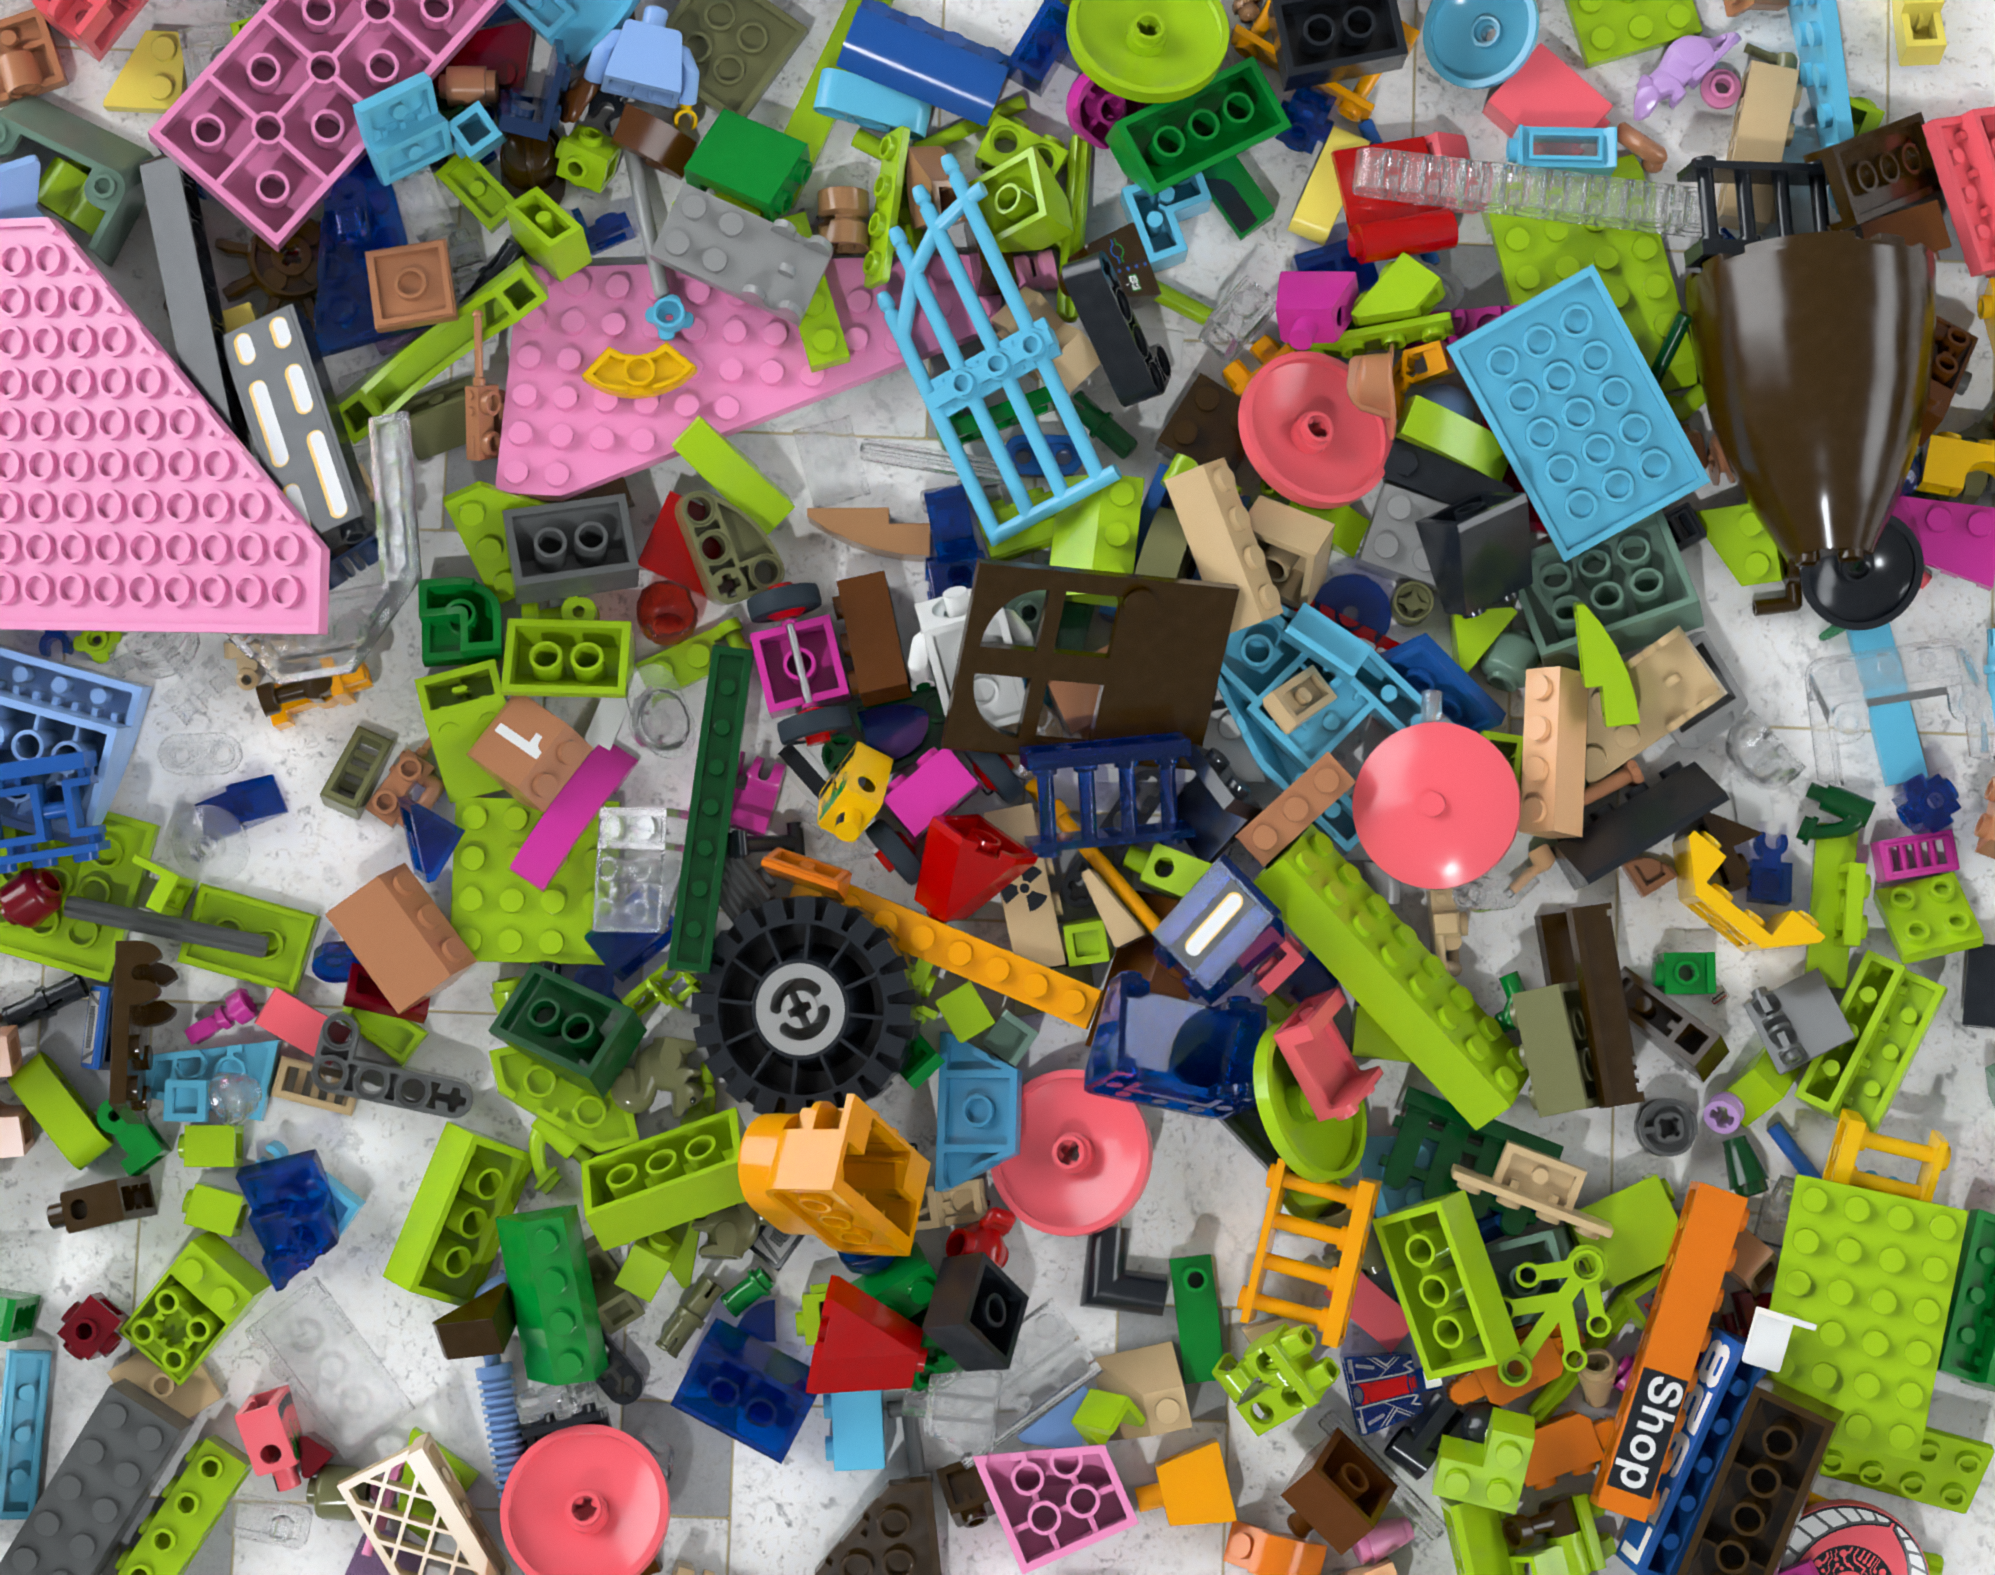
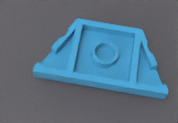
(975, 1113)

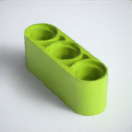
(60, 1110)

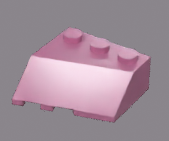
(1055, 1500)

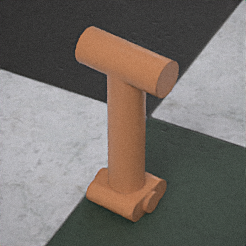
(1628, 775)

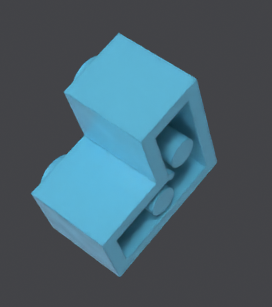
(1159, 216)

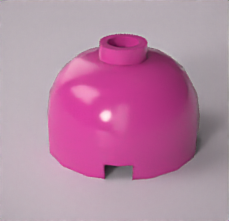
(1094, 110)

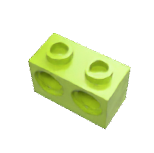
(1017, 131)

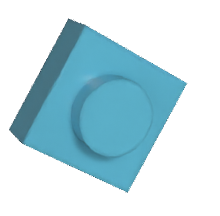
(186, 1100)

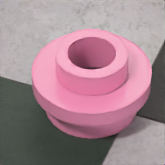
(1712, 96)

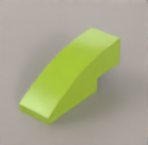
(1451, 436)
(733, 474)
(1604, 668)

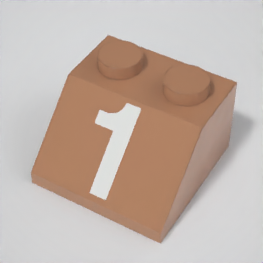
(529, 752)

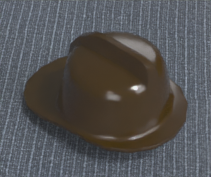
(529, 164)

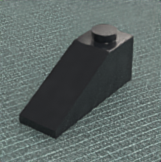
(1435, 475)

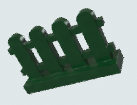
(1423, 1108)

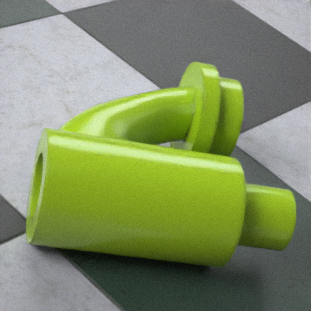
(562, 1143)

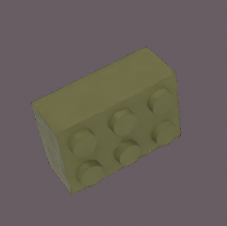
(1555, 1048)

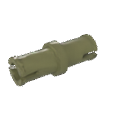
(689, 1316)

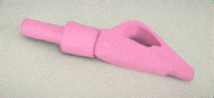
(396, 1474)

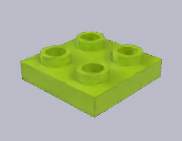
(1928, 918)

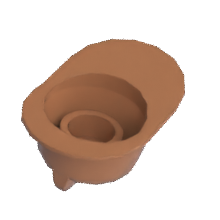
(1372, 386)

